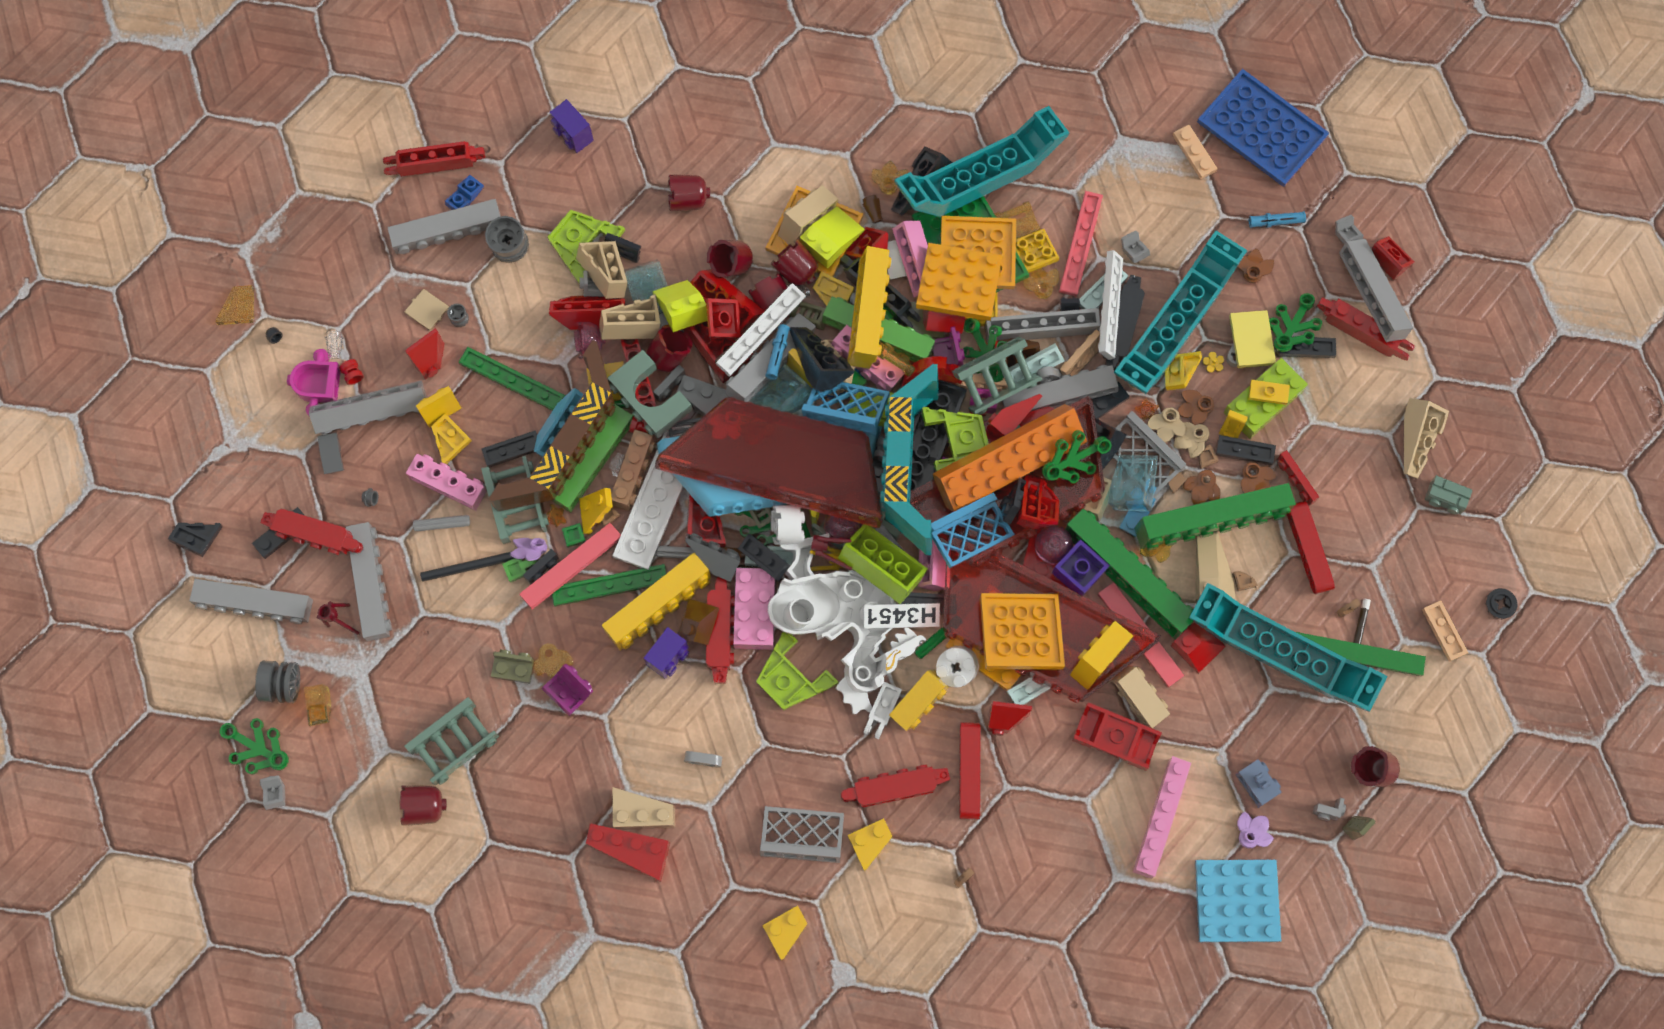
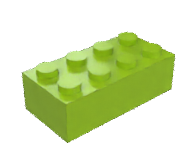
(1260, 412)
(882, 563)

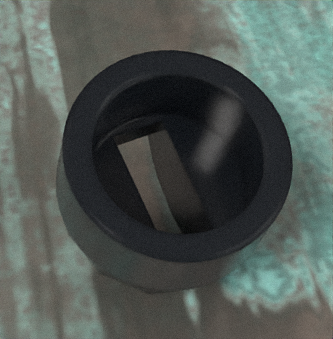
(273, 335)

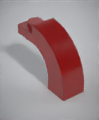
(944, 369)

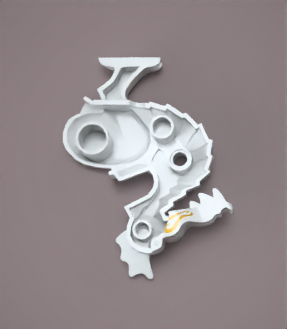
(829, 607)

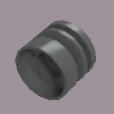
(502, 230)
(277, 682)

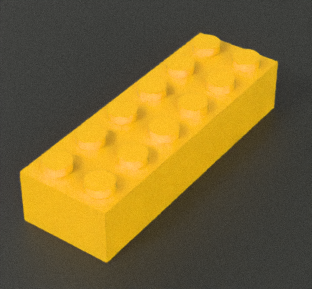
(868, 307)
(657, 601)

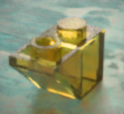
(318, 704)

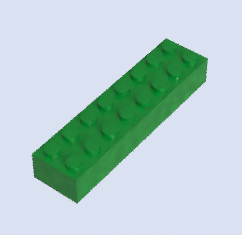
(1214, 516)
(1132, 576)

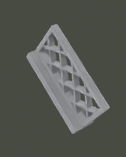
(1157, 446)
(797, 850)

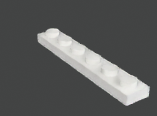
(1111, 303)
(760, 329)

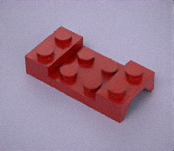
(1117, 736)

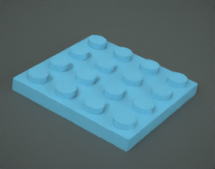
(1237, 901)

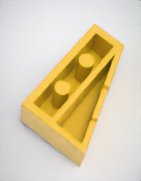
(1101, 654)
(919, 700)

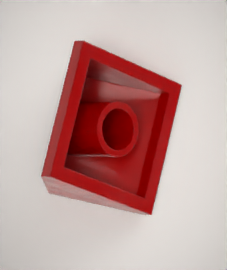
(1391, 257)
(723, 318)

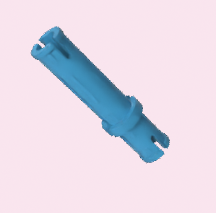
(1298, 217)
(779, 344)

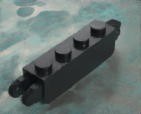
(896, 303)
(1129, 308)

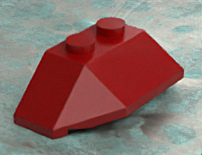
(581, 308)
(1038, 504)

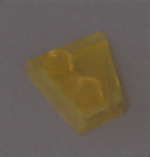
(238, 306)

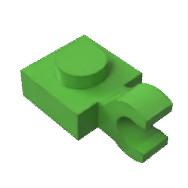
(516, 568)

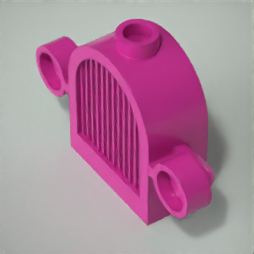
(316, 380)

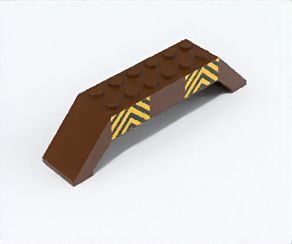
(568, 446)

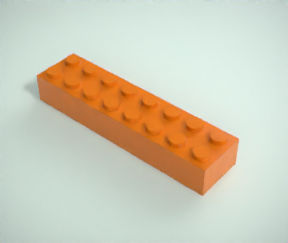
(1006, 458)

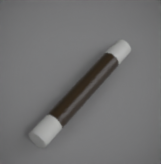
(1362, 621)

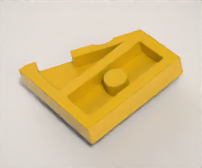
(828, 286)
(1181, 370)
(449, 438)
(594, 508)
(870, 841)
(785, 930)

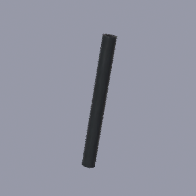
(466, 566)

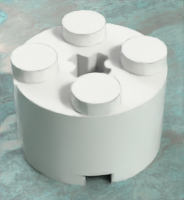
(786, 524)
(968, 663)

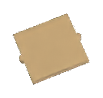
(426, 309)

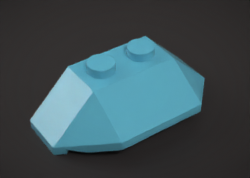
(556, 421)

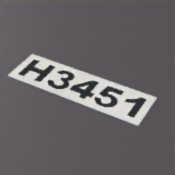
(902, 615)

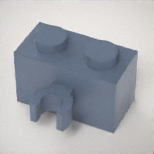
(1259, 783)

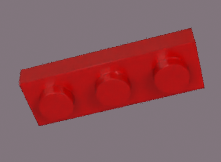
(1297, 478)

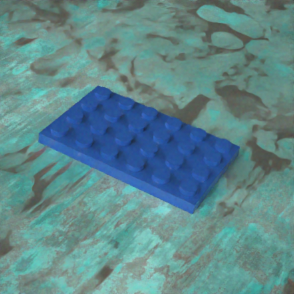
(1263, 127)

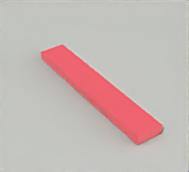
(1080, 243)
(570, 566)
(1156, 656)

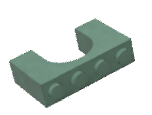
(658, 418)

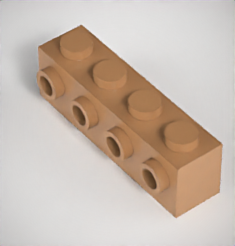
(632, 470)

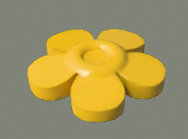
(1213, 362)

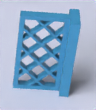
(841, 417)
(965, 514)

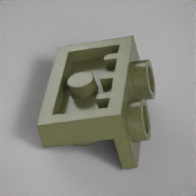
(512, 667)

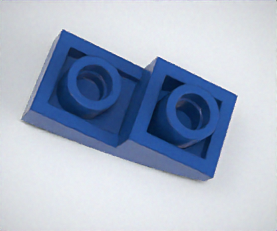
(465, 193)

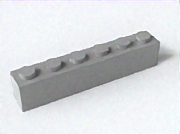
(443, 227)
(1376, 290)
(1046, 324)
(752, 376)
(1069, 388)
(366, 407)
(369, 585)
(251, 600)

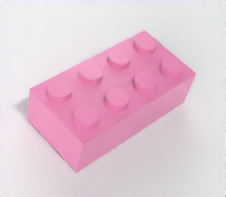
(751, 619)

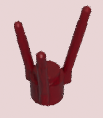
(821, 544)
(328, 613)

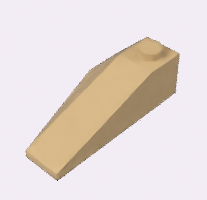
(1421, 426)
(1212, 566)

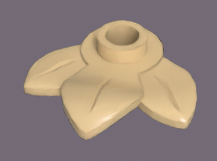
(1165, 427)
(1192, 442)

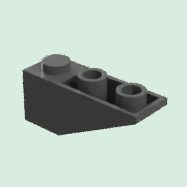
(718, 560)

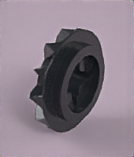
(1510, 602)

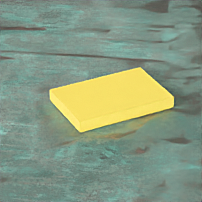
(1252, 339)

